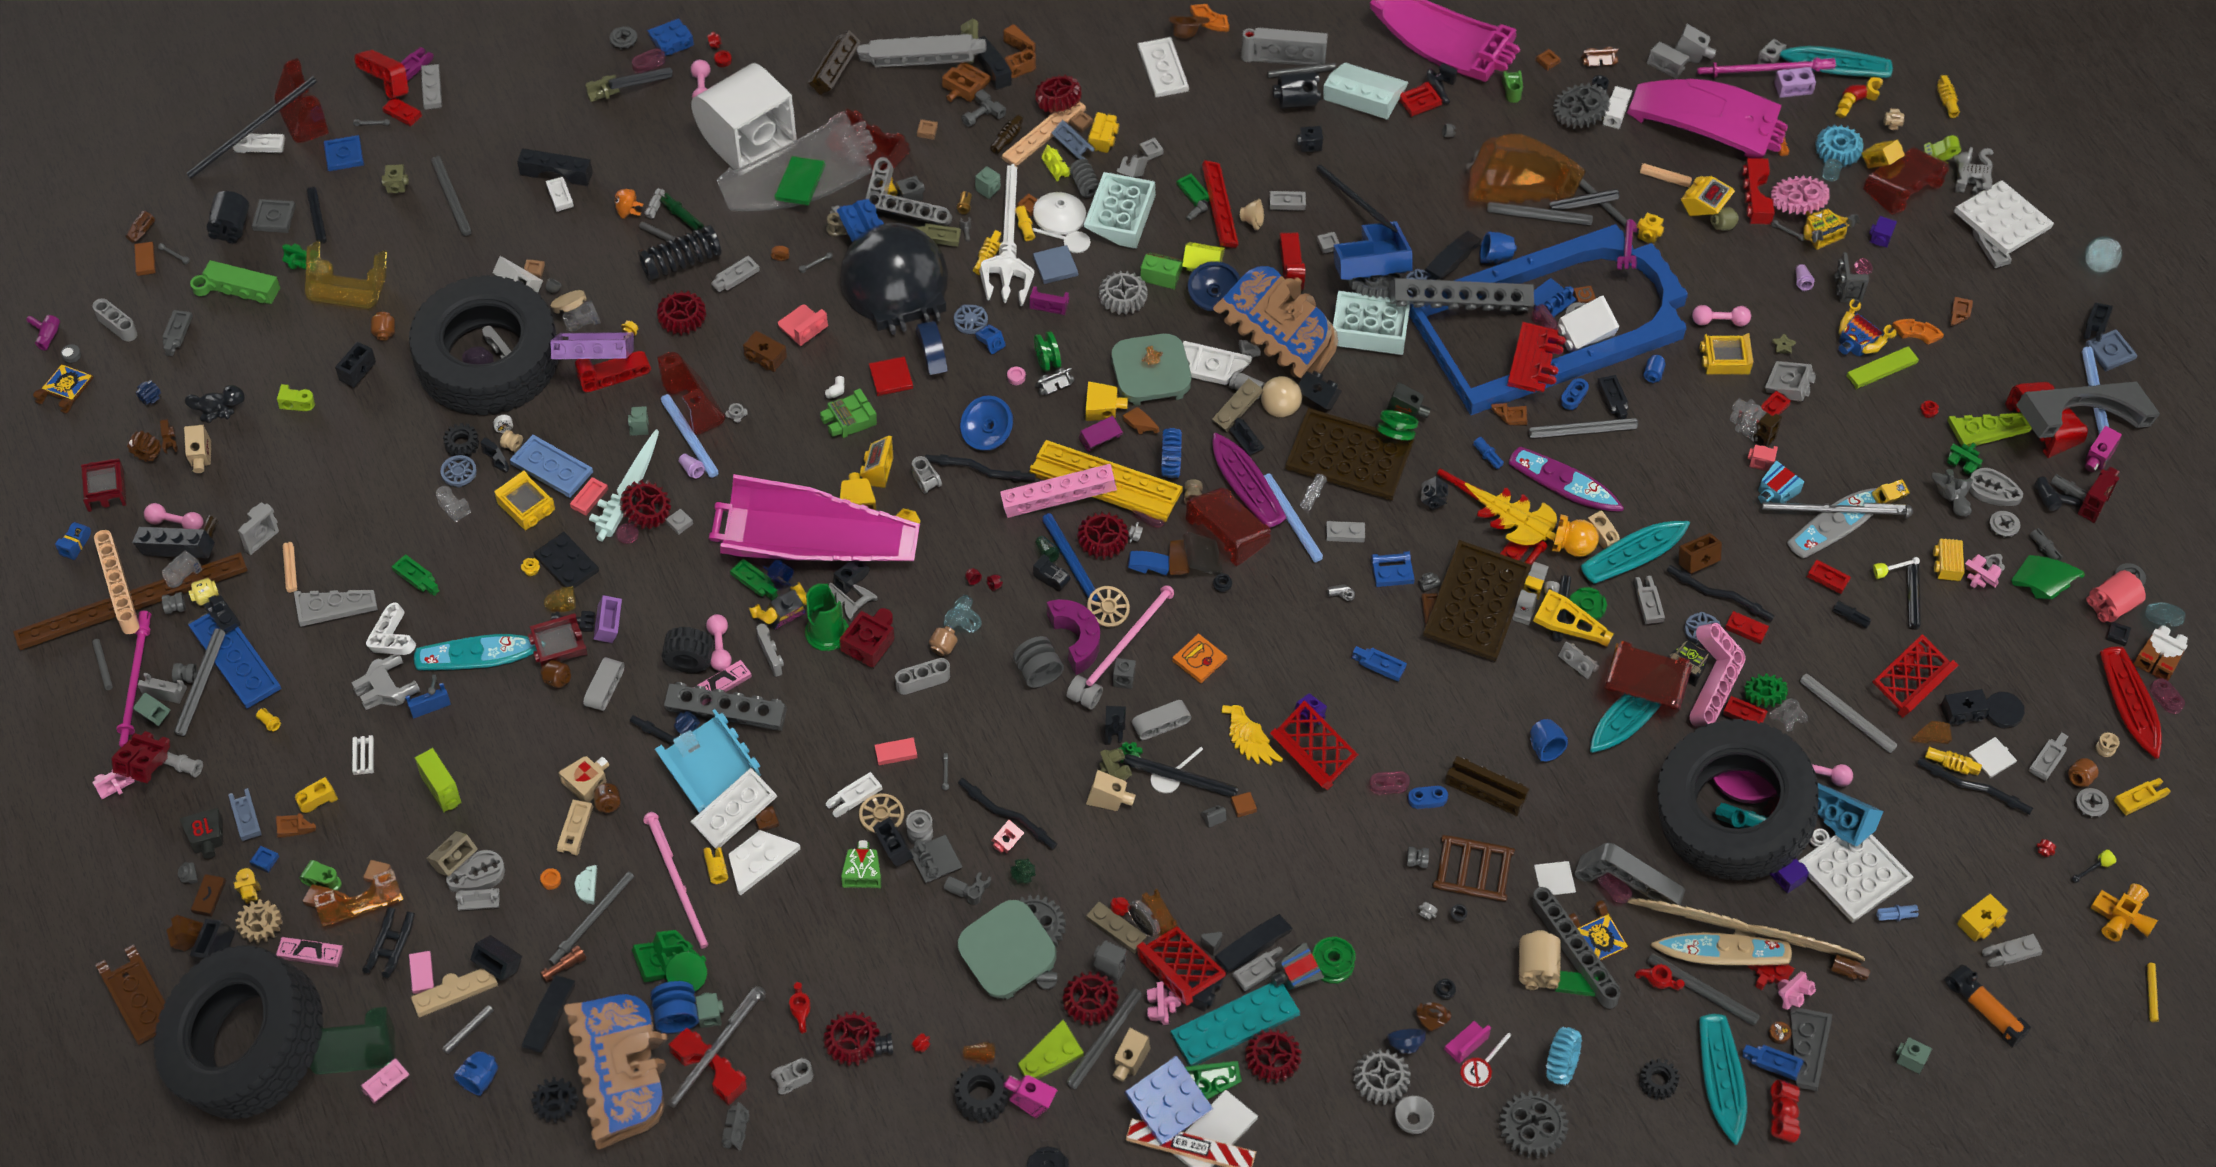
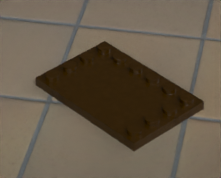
(1349, 454)
(1477, 600)

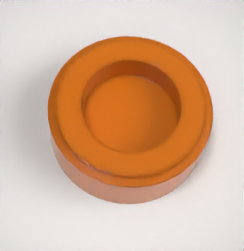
(550, 879)

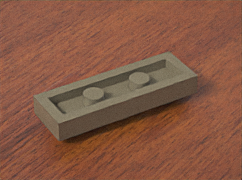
(1237, 404)
(1116, 927)

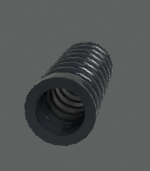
(707, 232)

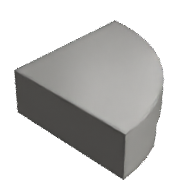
(1249, 349)

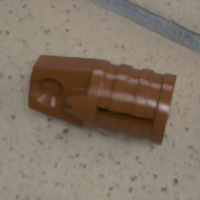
(140, 226)
(1849, 968)

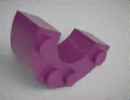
(1083, 623)

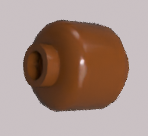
(382, 325)
(2083, 772)

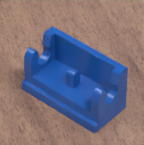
(428, 703)

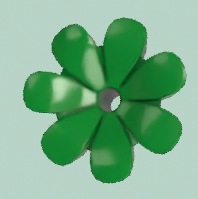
(1131, 749)

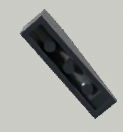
(995, 66)

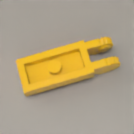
(2140, 796)

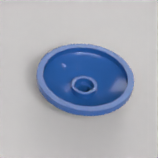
(980, 416)

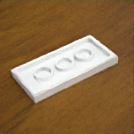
(1163, 67)
(734, 808)
(1223, 1124)

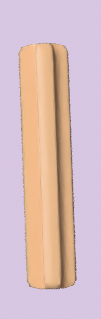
(1665, 175)
(289, 567)

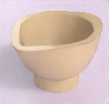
(1253, 214)

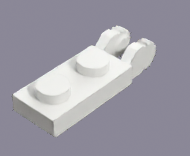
(260, 143)
(854, 794)

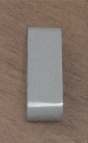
(115, 319)
(929, 670)
(604, 684)
(1161, 719)

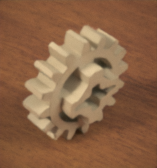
(258, 921)

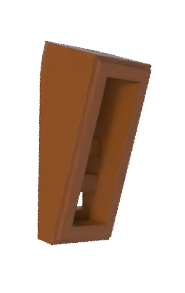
(1017, 39)

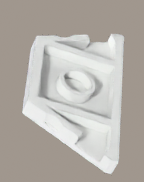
(1214, 363)
(759, 857)

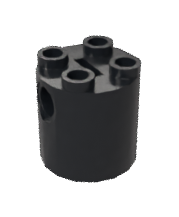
(1291, 90)
(227, 216)

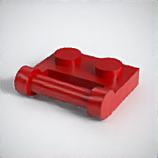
(1420, 102)
(1517, 551)

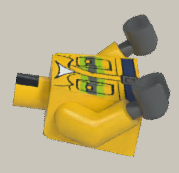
(1826, 227)

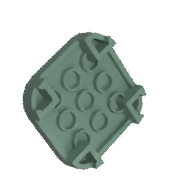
(1145, 382)
(1007, 949)

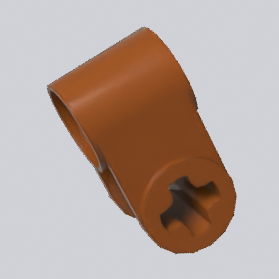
(1021, 62)

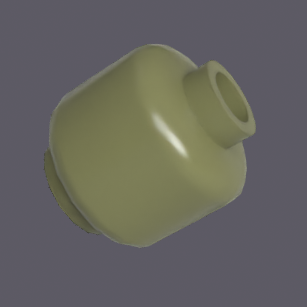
(1725, 219)

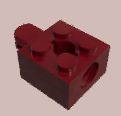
(868, 636)

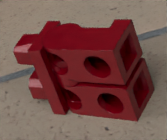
(2099, 494)
(140, 756)

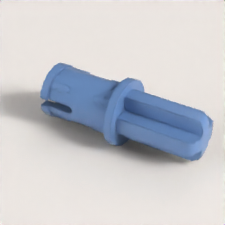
(1897, 912)

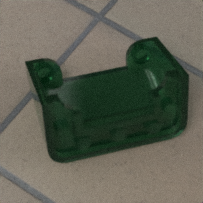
(357, 1045)

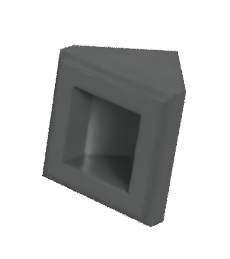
(1214, 815)
(1211, 942)

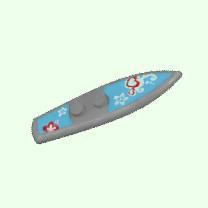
(1831, 526)

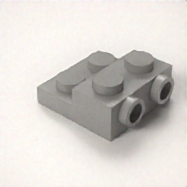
(1791, 380)
(259, 528)

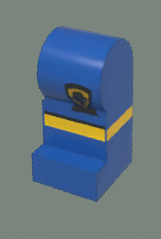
(73, 540)

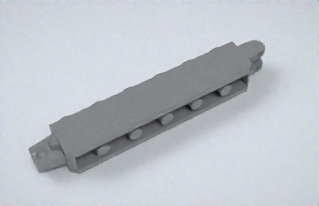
(921, 50)

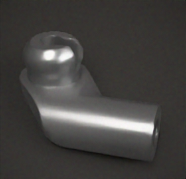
(1341, 590)

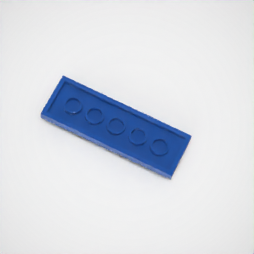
(238, 663)

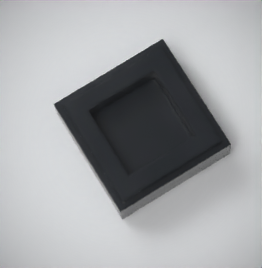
(1449, 73)
(2118, 633)

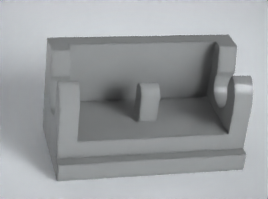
(1667, 60)
(1135, 168)
(162, 689)

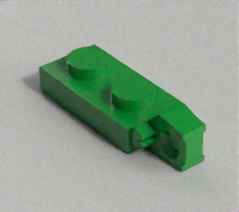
(415, 575)
(754, 579)

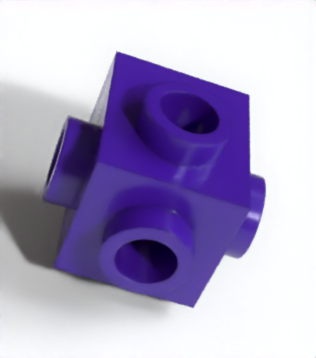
(1318, 706)

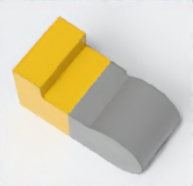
(1536, 578)

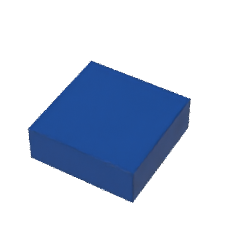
(264, 859)

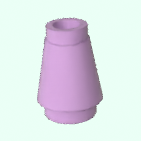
(1804, 278)
(692, 466)

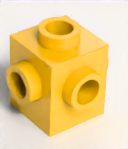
(1650, 228)

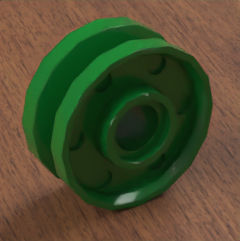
(1047, 351)
(1397, 425)
(1336, 949)

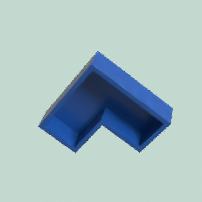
(1376, 254)

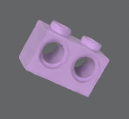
(1794, 82)

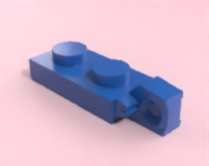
(1380, 662)
(1774, 1060)

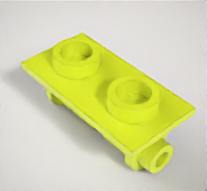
(1054, 163)

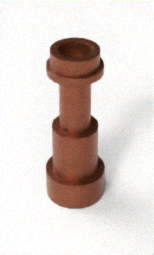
(576, 955)

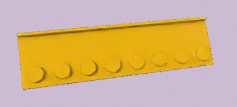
(1134, 488)

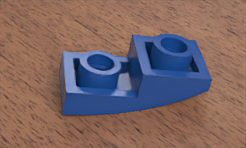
(1144, 560)

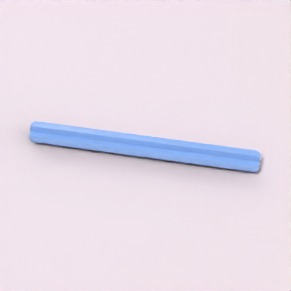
(2093, 379)
(689, 435)
(1294, 521)

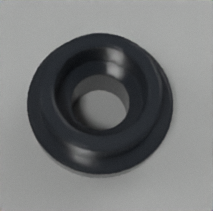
(1222, 578)
(1445, 983)

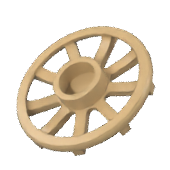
(1109, 606)
(880, 812)

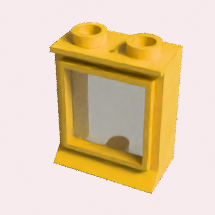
(1727, 354)
(524, 500)

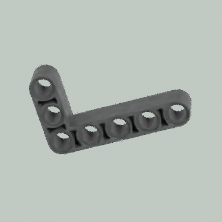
(1630, 870)

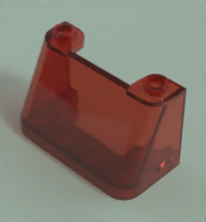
(303, 115)
(1229, 522)
(1648, 675)

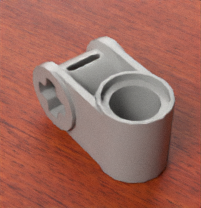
(926, 477)
(791, 1077)

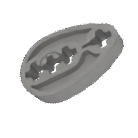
(2005, 486)
(483, 880)

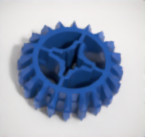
(1171, 453)

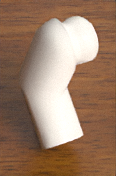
(837, 389)

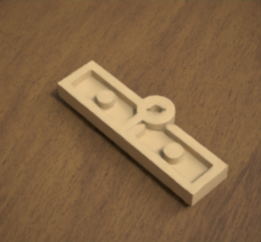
(453, 991)

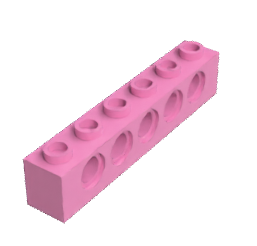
(1058, 490)

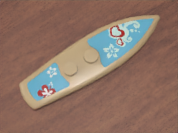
(1725, 949)

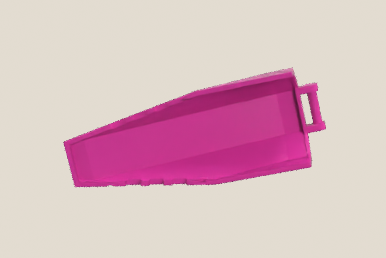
(808, 524)

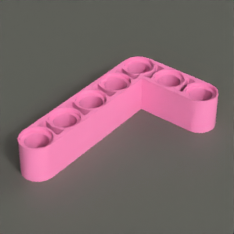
(1728, 665)

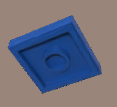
(343, 153)

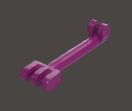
(1630, 227)

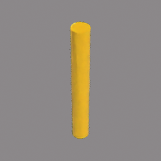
(2152, 991)

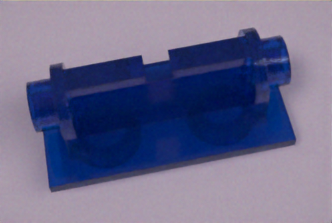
(780, 572)

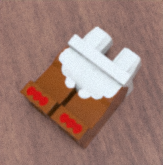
(2163, 646)

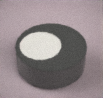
(71, 353)

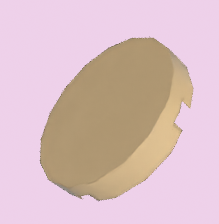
(568, 301)

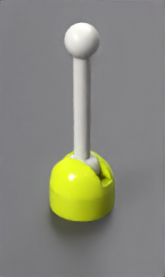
(1881, 569)

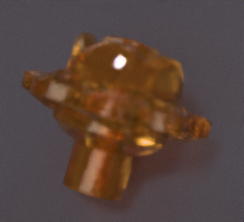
(1152, 357)

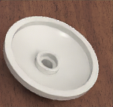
(1059, 213)

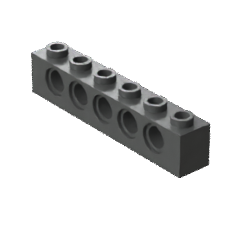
(773, 720)

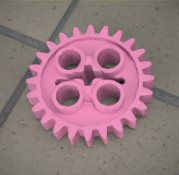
(1800, 195)

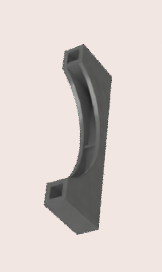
(2126, 399)

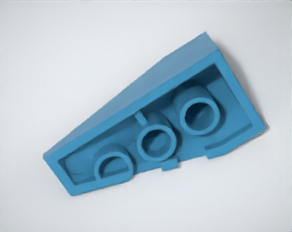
(1846, 815)

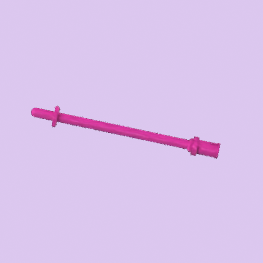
(1817, 65)
(126, 729)

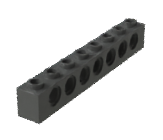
(1523, 292)

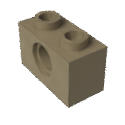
(452, 853)

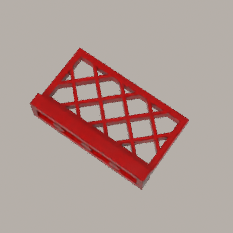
(1923, 689)
(1302, 757)
(1164, 971)

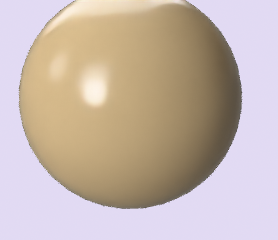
(1281, 396)

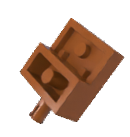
(964, 81)

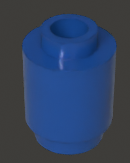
(1654, 368)

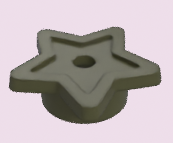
(1784, 348)

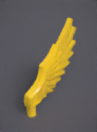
(1249, 736)

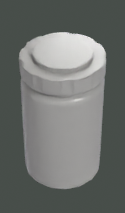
(1239, 379)

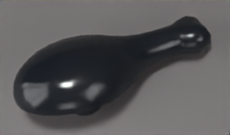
(1436, 82)

